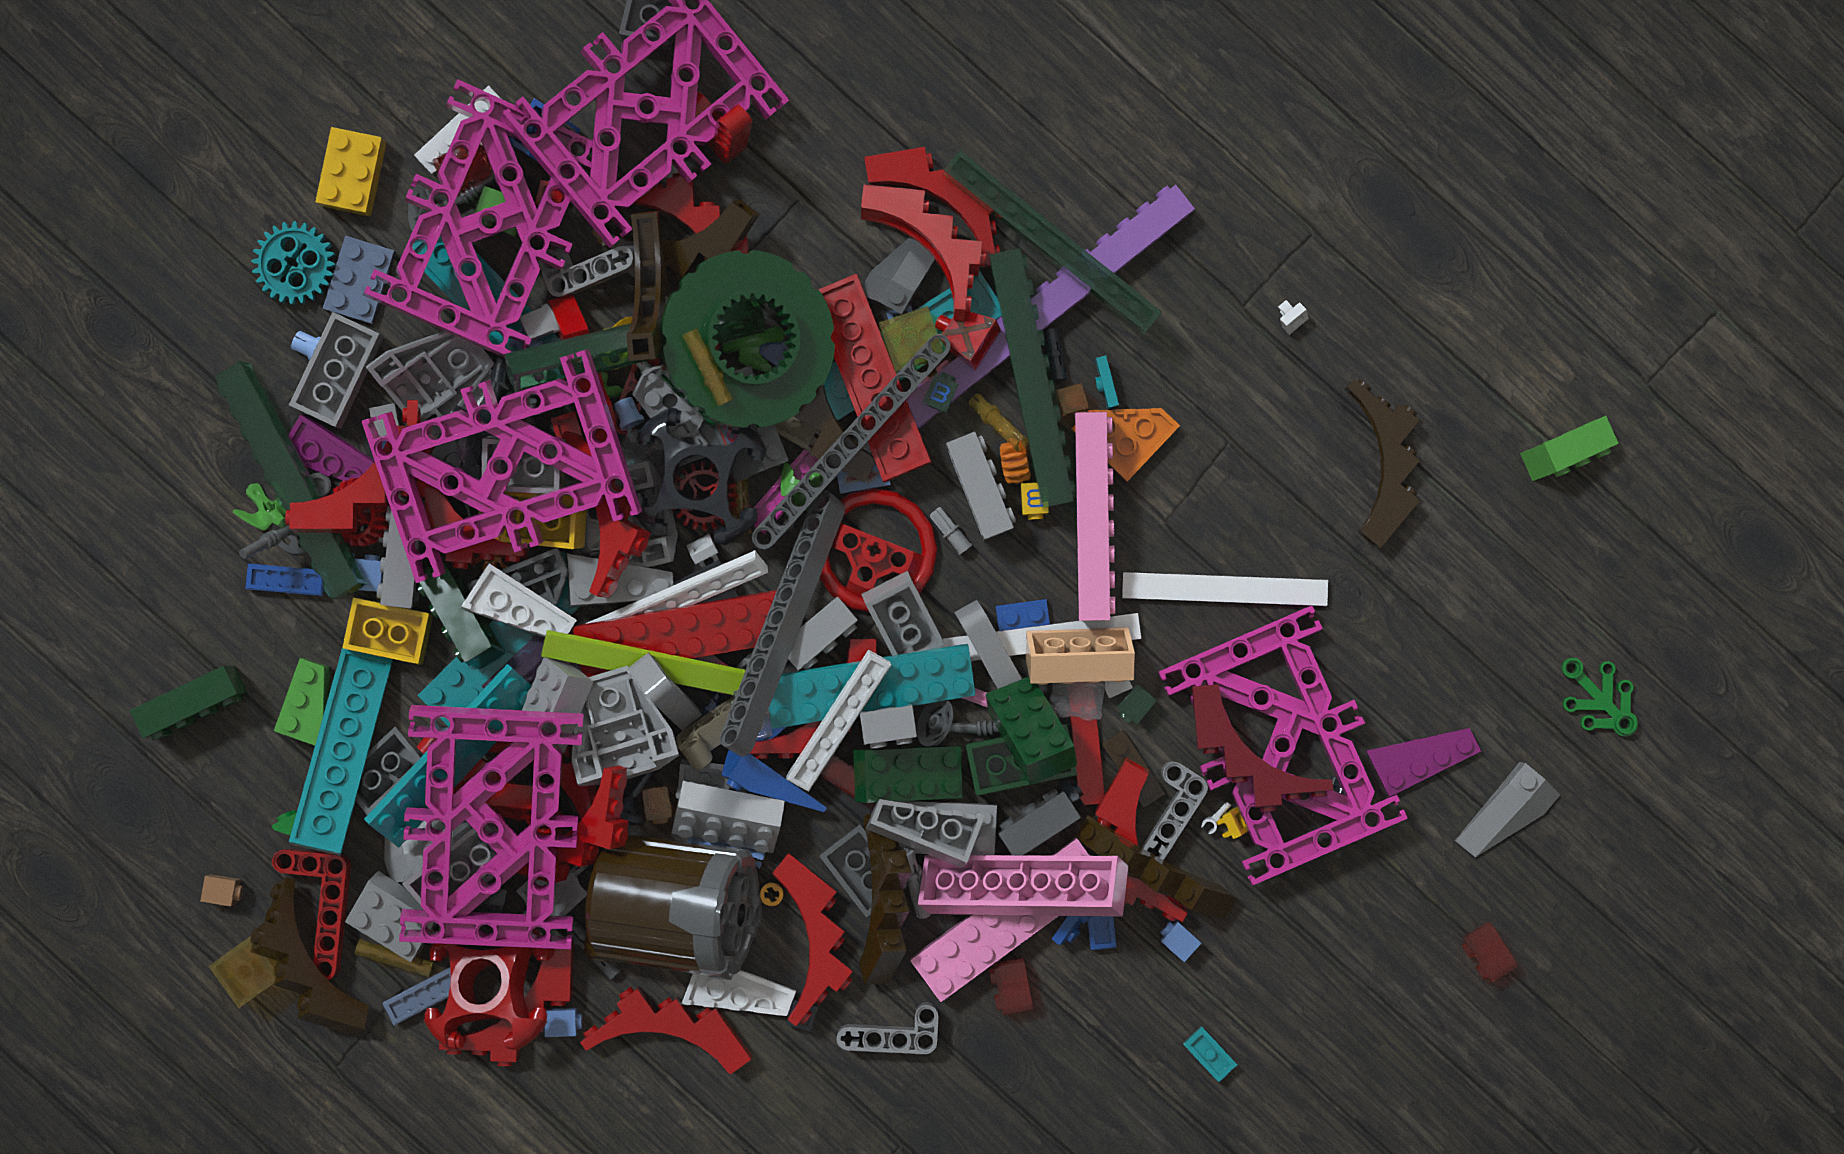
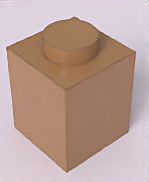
(221, 890)

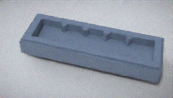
(418, 997)

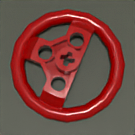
(918, 566)

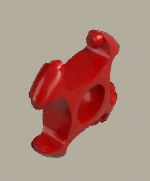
(506, 1005)

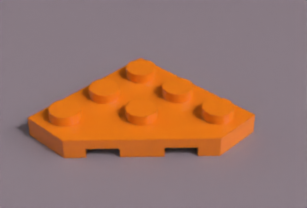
(1136, 437)

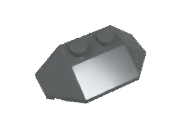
(541, 574)

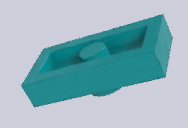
(1105, 383)
(1210, 1054)

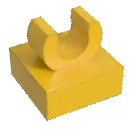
(1234, 823)

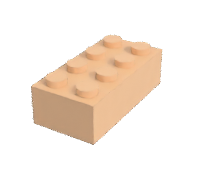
(1079, 655)

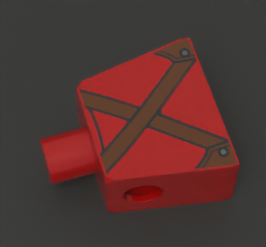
(970, 337)

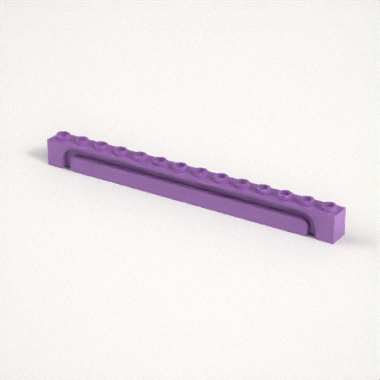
(1065, 292)

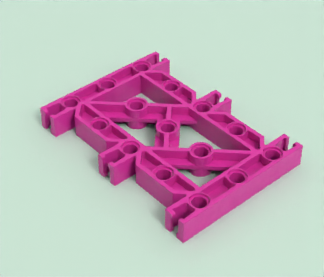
(614, 104)
(460, 233)
(487, 494)
(1292, 717)
(469, 803)

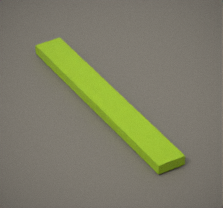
(614, 656)

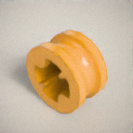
(776, 887)

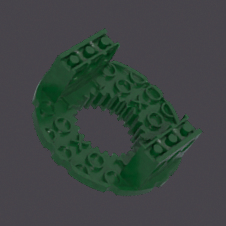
(700, 302)

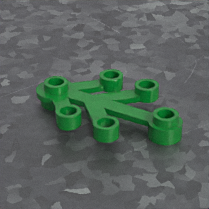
(1602, 700)

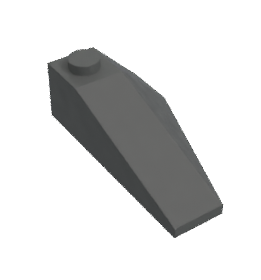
(899, 277)

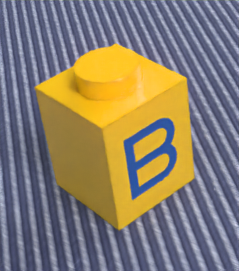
(1031, 502)

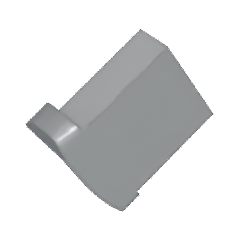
(539, 323)

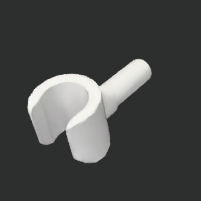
(1216, 817)

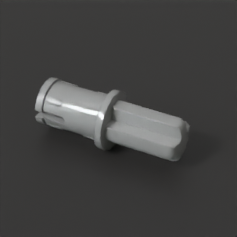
(950, 530)

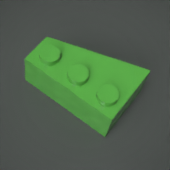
(1570, 449)
(305, 702)

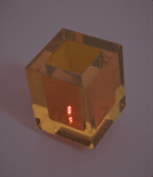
(1072, 400)
(658, 804)

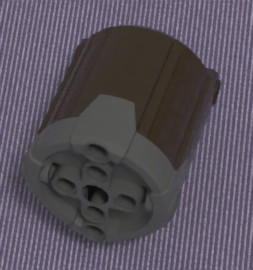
(673, 906)

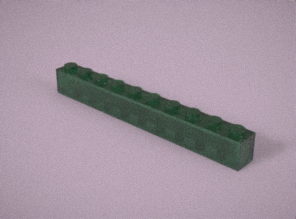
(1051, 242)
(610, 350)
(1031, 378)
(287, 475)

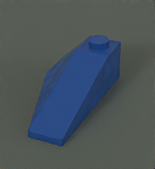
(756, 777)

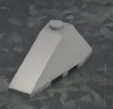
(1513, 805)

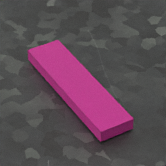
(773, 497)

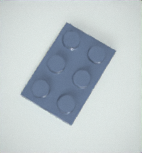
(352, 277)

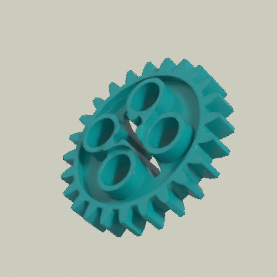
(274, 250)

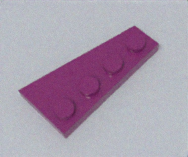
(326, 451)
(1418, 759)

